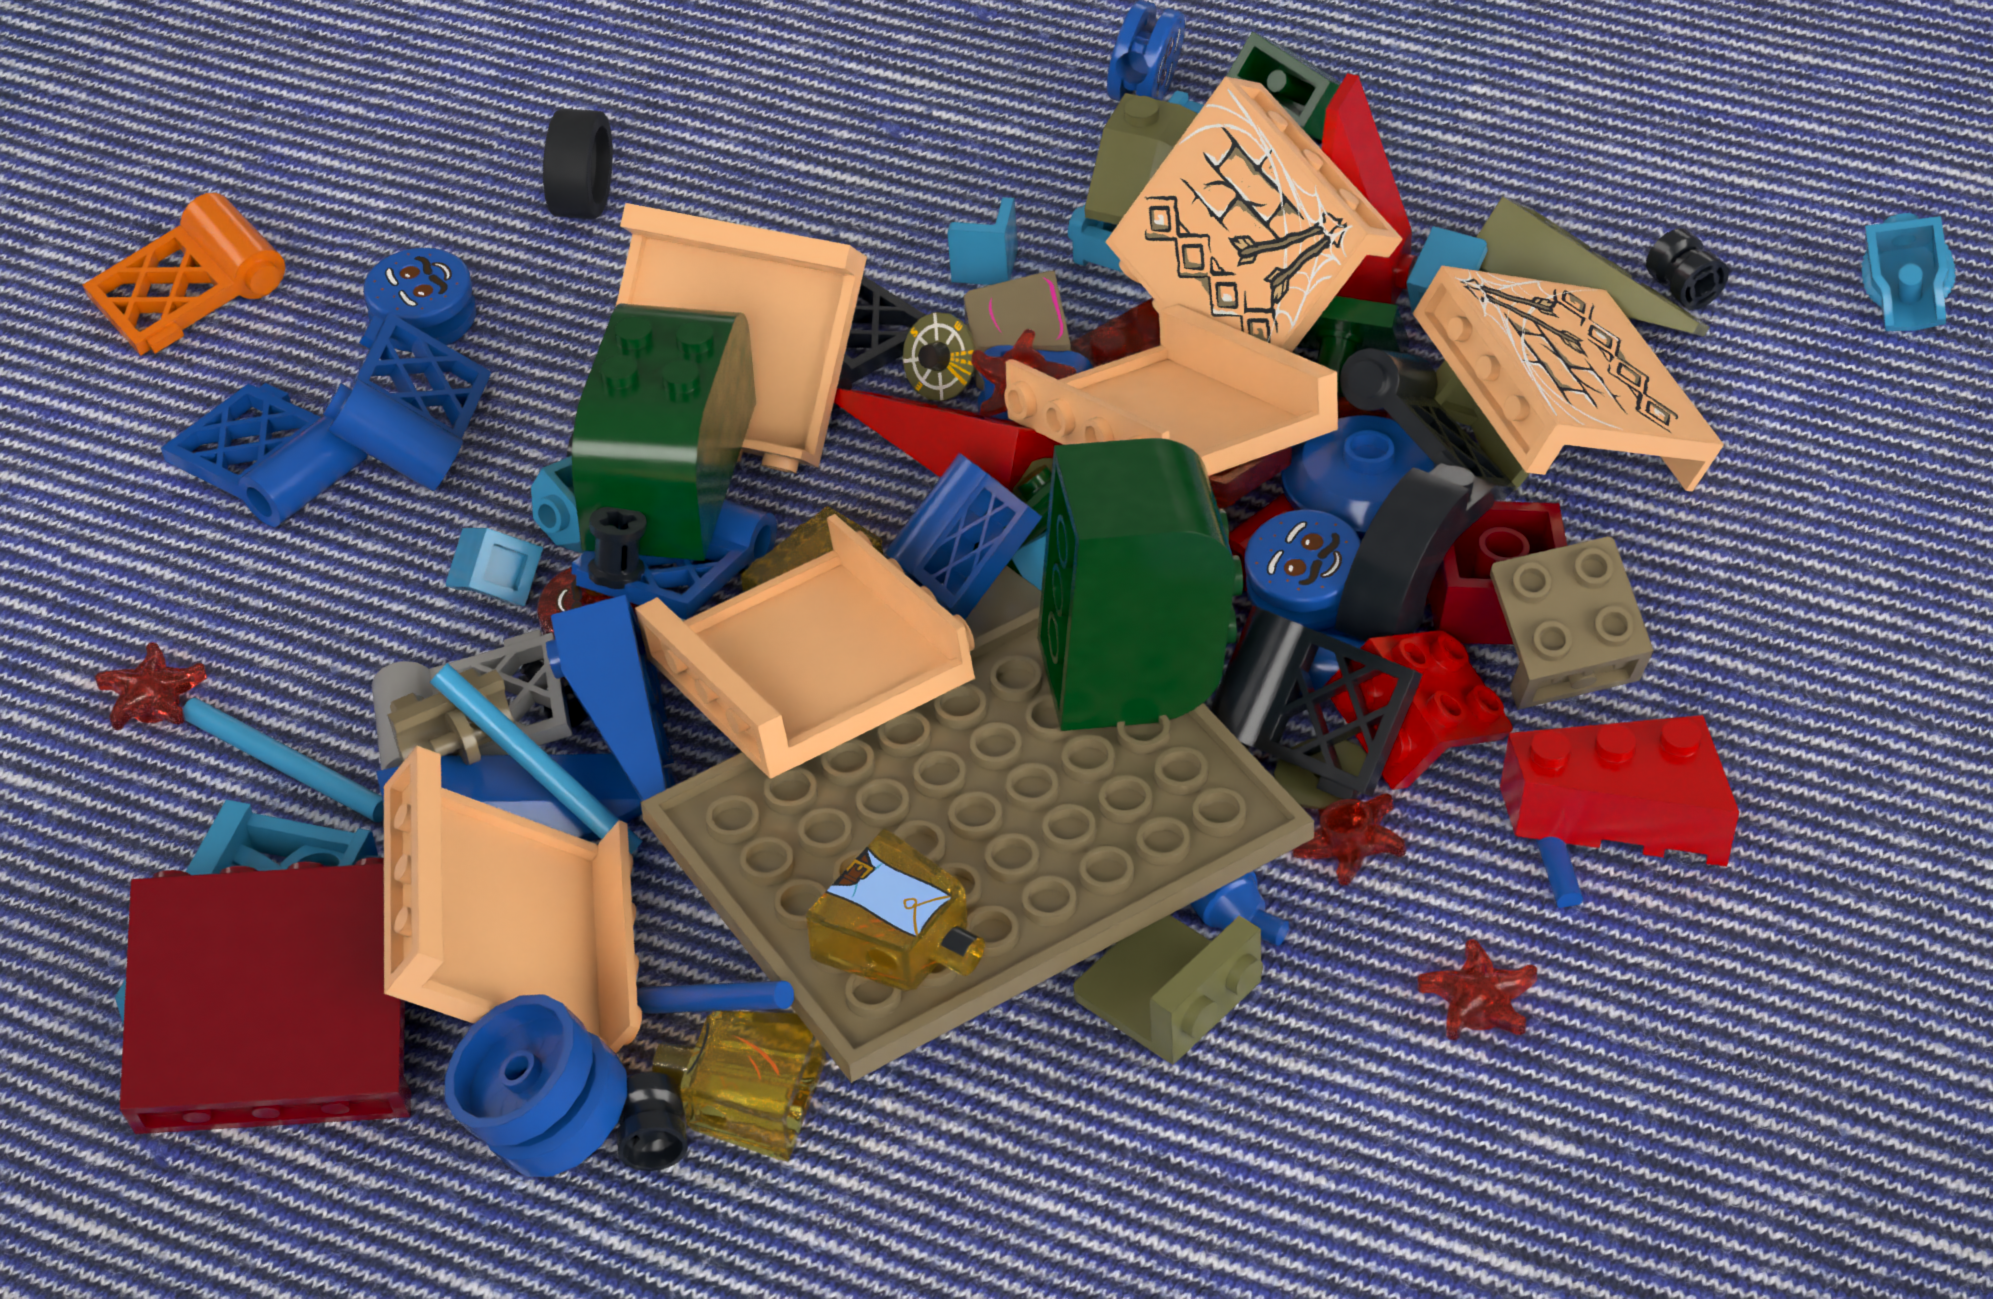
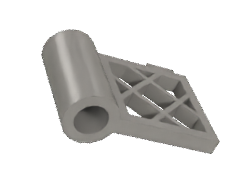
(411, 677)

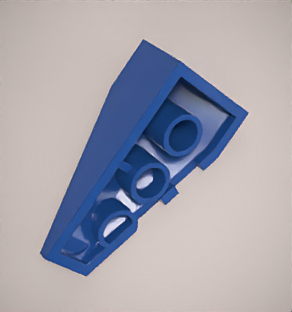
(617, 686)
(508, 786)

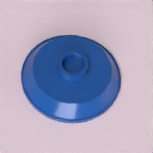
(1352, 469)

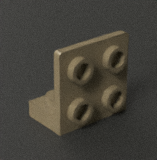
(1571, 622)

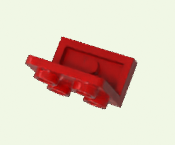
(1446, 711)

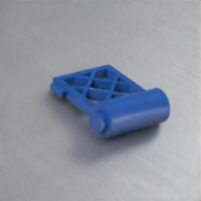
(398, 425)
(286, 469)
(942, 532)
(737, 541)

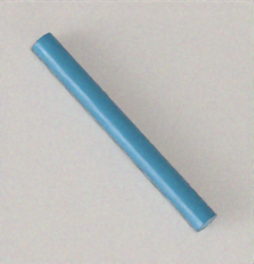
(528, 753)
(285, 759)

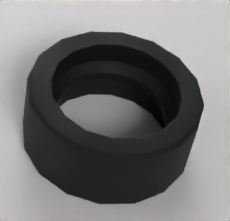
(577, 163)

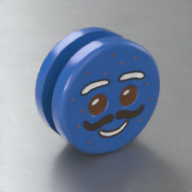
(1146, 52)
(425, 290)
(1300, 566)

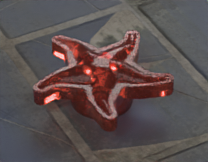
(995, 370)
(150, 690)
(1351, 833)
(1479, 993)

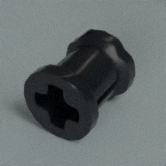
(616, 547)

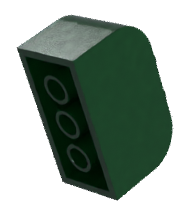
(664, 423)
(1134, 583)

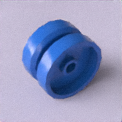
(536, 1085)

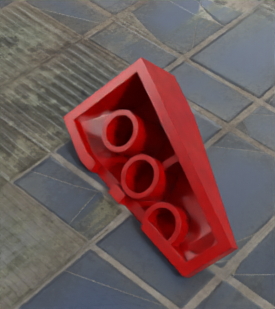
(1357, 150)
(939, 433)

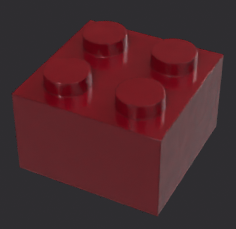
(1462, 588)

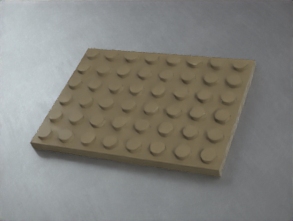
(1044, 827)

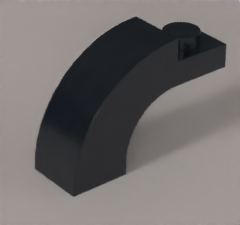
(1405, 548)

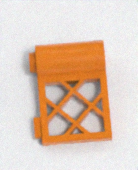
(225, 254)

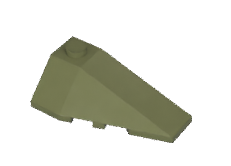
(1131, 151)
(1536, 248)

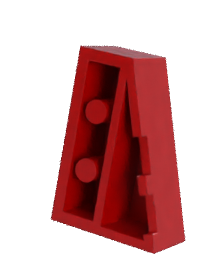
(1622, 783)

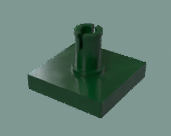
(1354, 326)

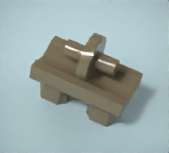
(440, 725)

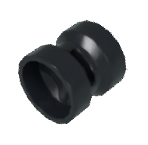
(1693, 274)
(650, 1123)

